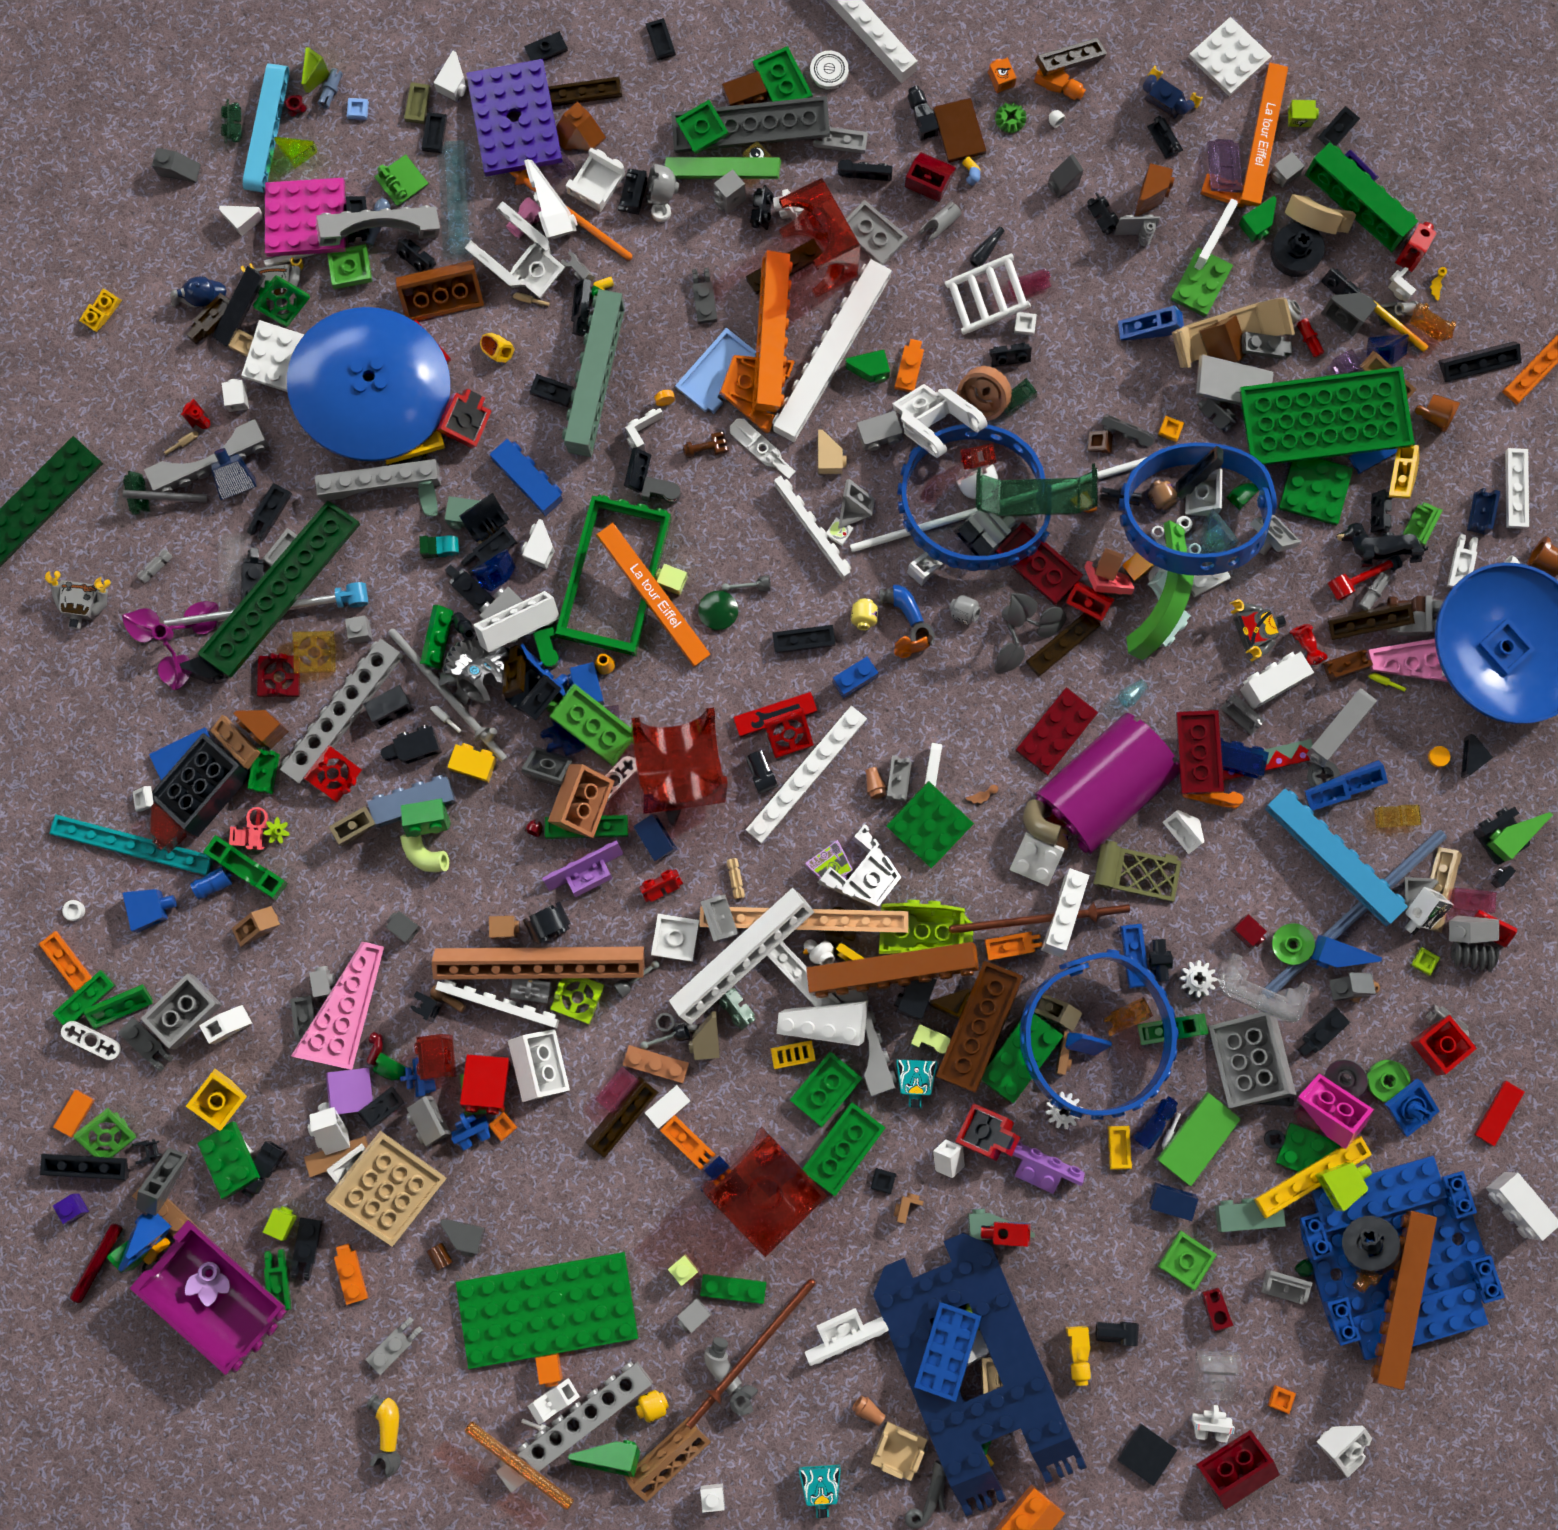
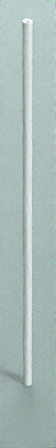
(966, 514)

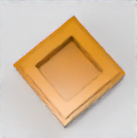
(1171, 429)

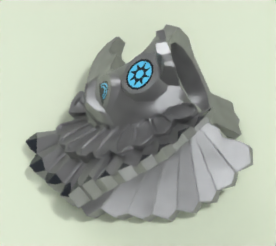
(472, 669)

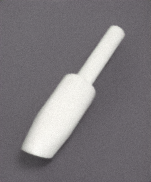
(444, 717)
(1170, 1133)
(524, 1421)

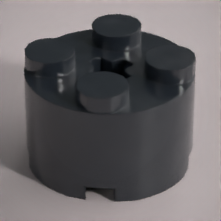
(547, 922)

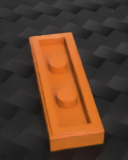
(65, 961)

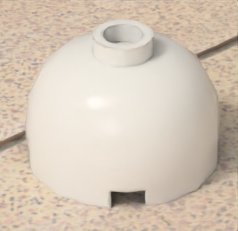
(968, 484)

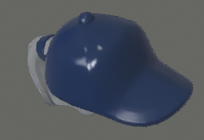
(197, 292)

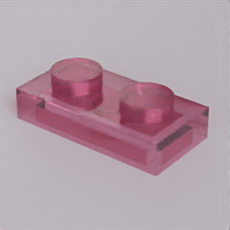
(1473, 900)
(617, 1089)

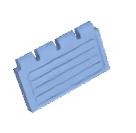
(707, 375)

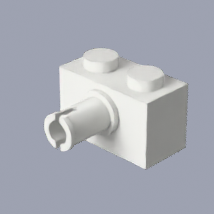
(328, 1130)

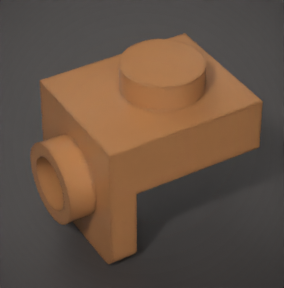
(901, 1209)

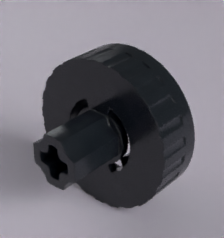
(1297, 240)
(1372, 1229)

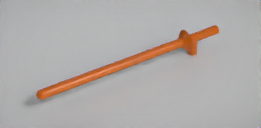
(522, 178)

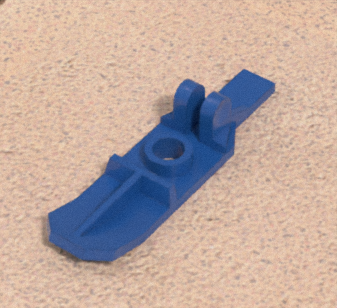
(538, 666)

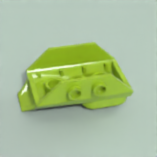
(926, 927)

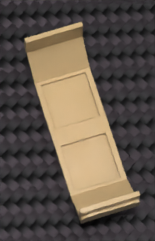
(1264, 317)

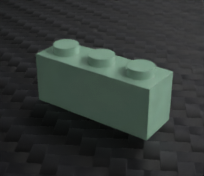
(1245, 1216)

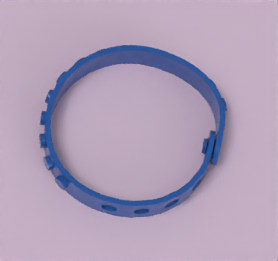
(957, 560)
(1191, 563)
(1170, 1035)

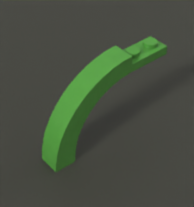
(1170, 605)

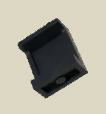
(536, 696)

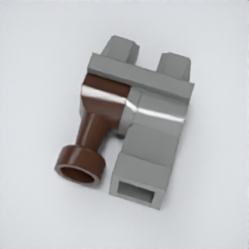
(1422, 610)

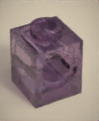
(1345, 363)

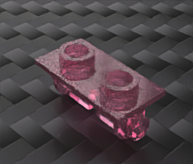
(1033, 282)

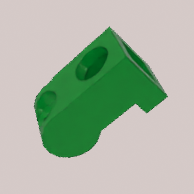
(545, 647)

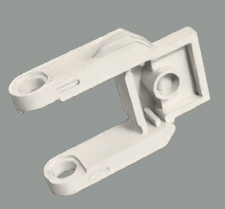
(534, 269)
(925, 407)

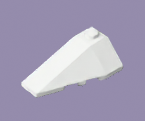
(555, 216)

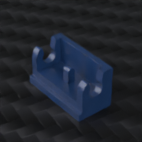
(1483, 511)
(655, 837)
(1173, 1201)

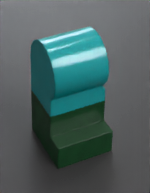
(438, 546)

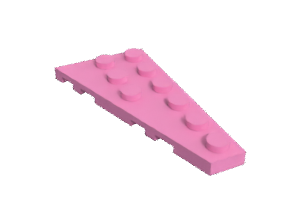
(1408, 659)
(340, 1021)

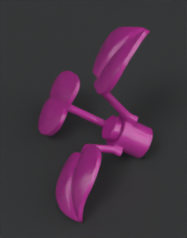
(145, 625)

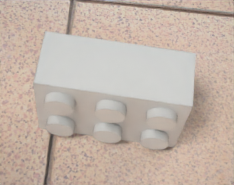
(1276, 679)
(1522, 1206)

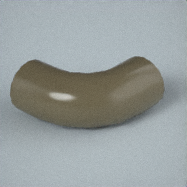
(1036, 824)

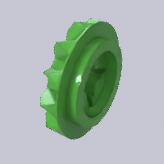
(1011, 125)

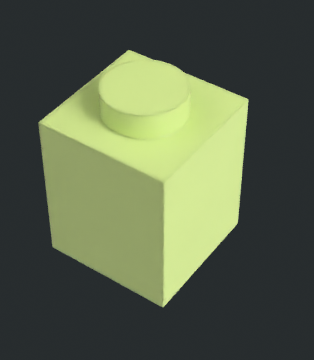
(671, 579)
(683, 1270)

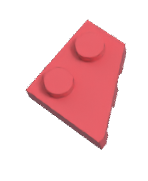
(1121, 584)

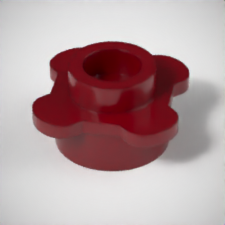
(295, 100)

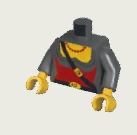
(1256, 627)

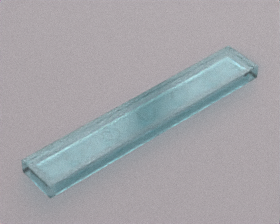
(457, 196)

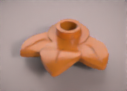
(905, 647)

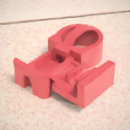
(250, 836)

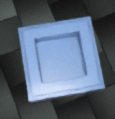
(357, 108)

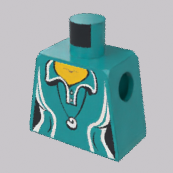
(915, 1079)
(820, 1487)

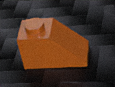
(578, 129)

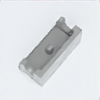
(898, 779)
(719, 918)
(1286, 1287)

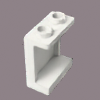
(596, 180)

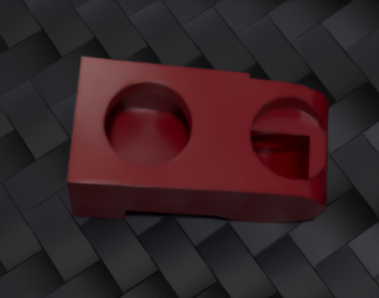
(1216, 1309)

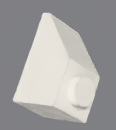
(450, 80)

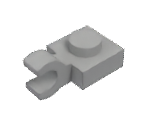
(581, 271)

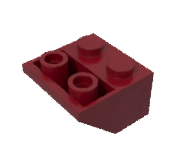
(929, 176)

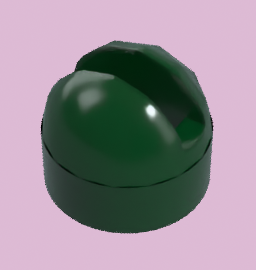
(1304, 1268)

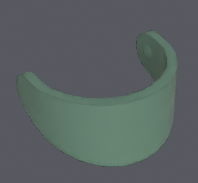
(428, 498)

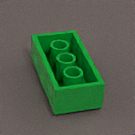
(1007, 1070)

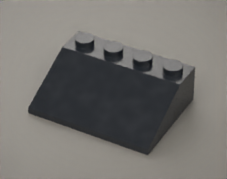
(200, 785)

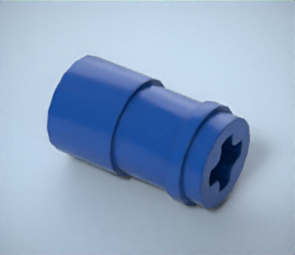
(211, 883)

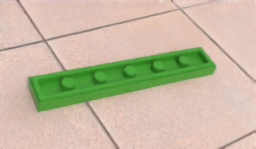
(719, 166)

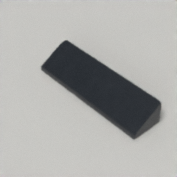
(239, 306)
(1480, 361)
(84, 1166)

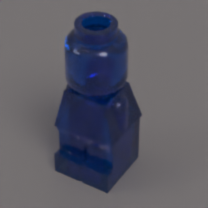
(1155, 1124)

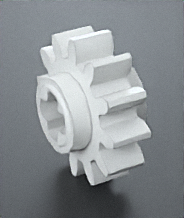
(1192, 984)
(1062, 1119)

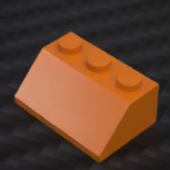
(1032, 1512)

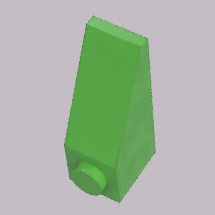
(1512, 839)

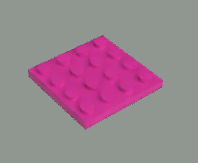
(292, 215)

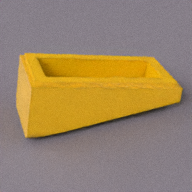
(811, 1056)

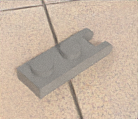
(844, 140)

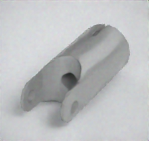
(942, 220)

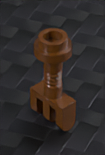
(715, 444)

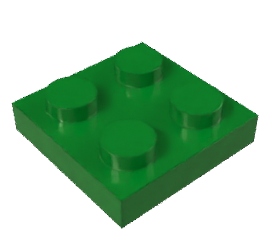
(702, 127)

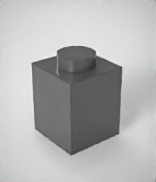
(402, 926)

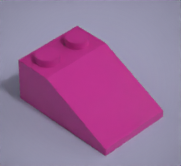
(1335, 1110)

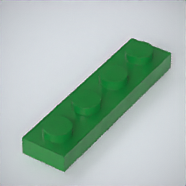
(608, 827)

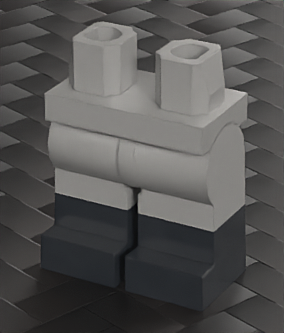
(992, 528)

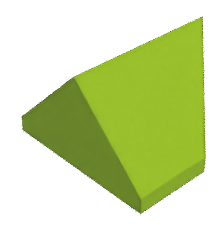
(314, 70)

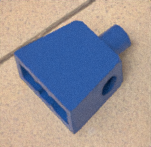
(147, 908)

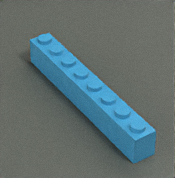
(1336, 857)

